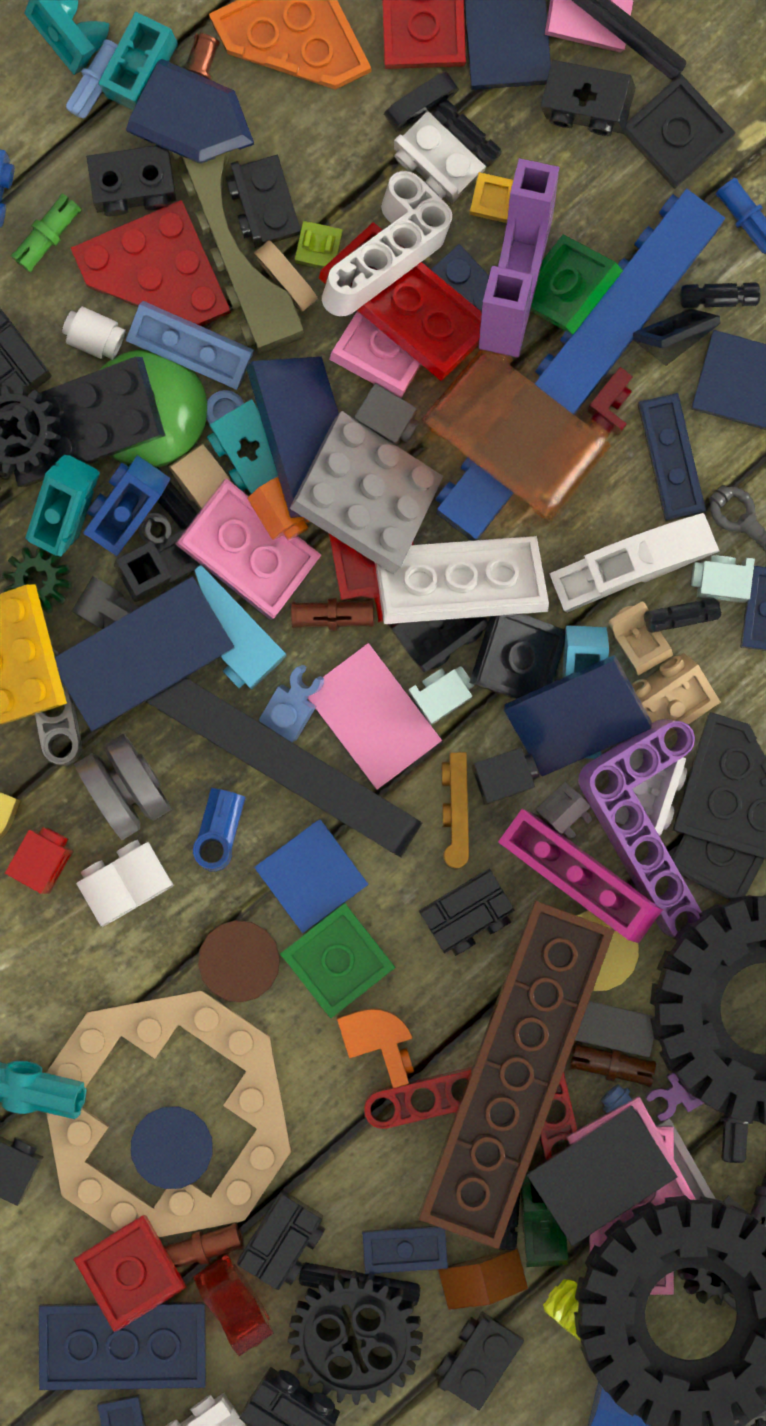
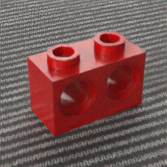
(40, 860)

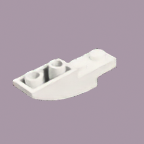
(634, 560)

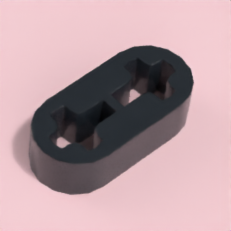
(419, 101)

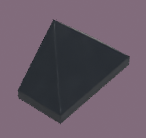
(675, 334)

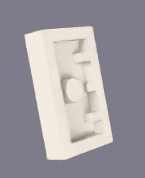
(438, 157)

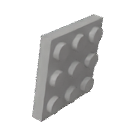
(366, 492)

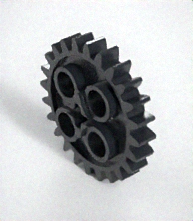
(391, 1330)

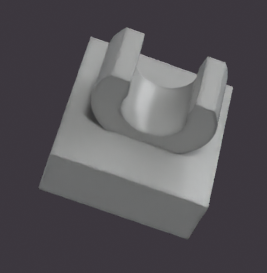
(563, 809)

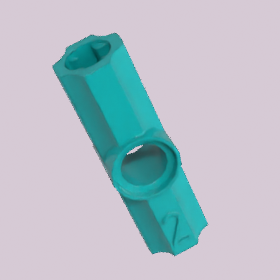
(29, 1090)

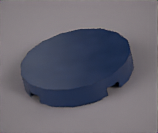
(171, 1147)

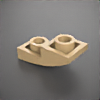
(198, 474)

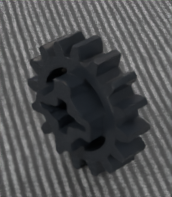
(25, 416)

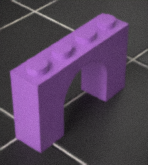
(525, 239)

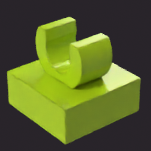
(317, 244)

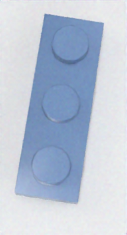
(189, 345)

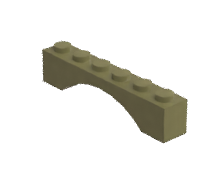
(266, 307)

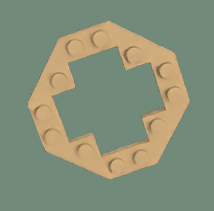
(254, 1099)

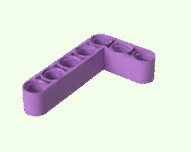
(638, 826)

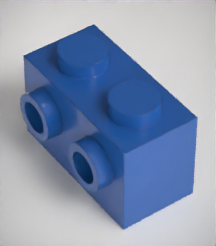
(127, 505)

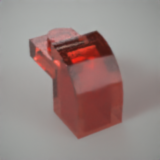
(234, 1304)

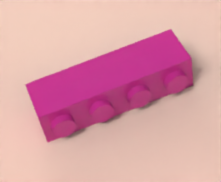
(580, 876)

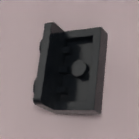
(433, 641)

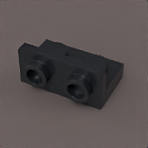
(264, 199)
(479, 1360)

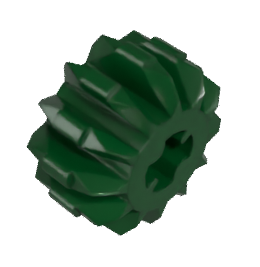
(44, 567)

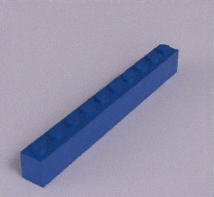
(597, 343)

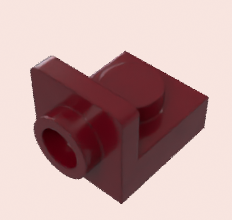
(613, 395)

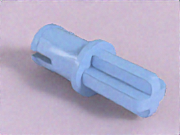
(88, 90)

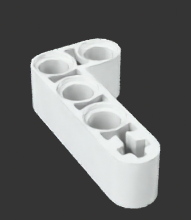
(407, 228)

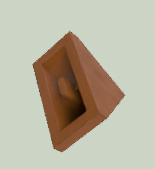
(483, 1280)

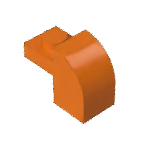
(374, 1030)

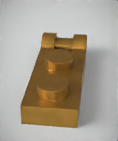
(456, 812)

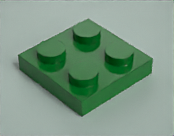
(572, 283)
(337, 960)

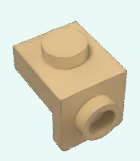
(638, 645)

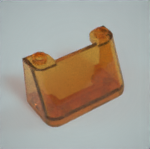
(517, 433)

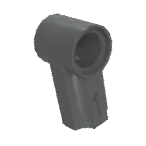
(102, 604)

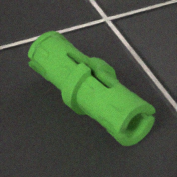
(46, 232)

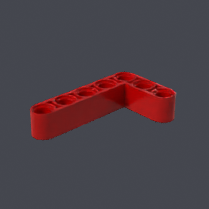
(446, 1104)

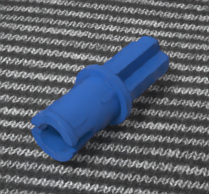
(745, 212)

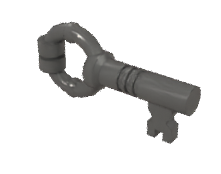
(746, 523)

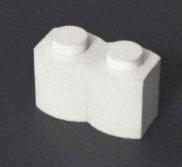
(124, 883)

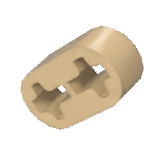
(285, 275)

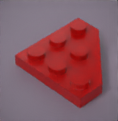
(156, 263)

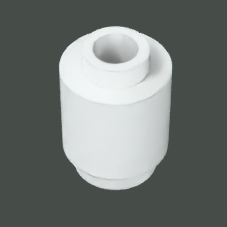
(93, 333)

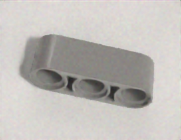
(63, 724)

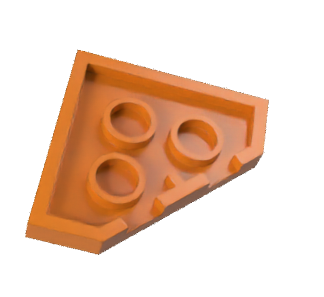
(293, 37)

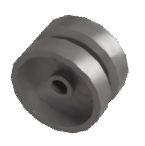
(120, 788)

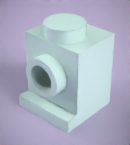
(723, 579)
(442, 693)

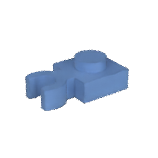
(289, 708)

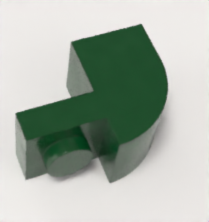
(542, 1236)

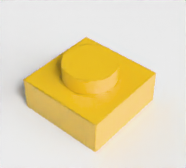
(491, 197)

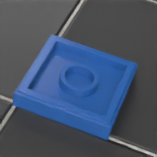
(311, 875)

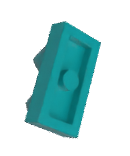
(69, 40)

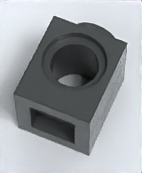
(388, 415)

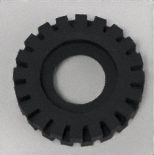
(690, 1008)
(614, 1305)

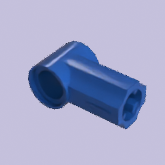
(219, 825)

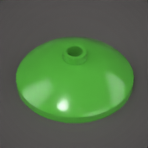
(180, 406)

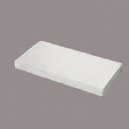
(464, 581)

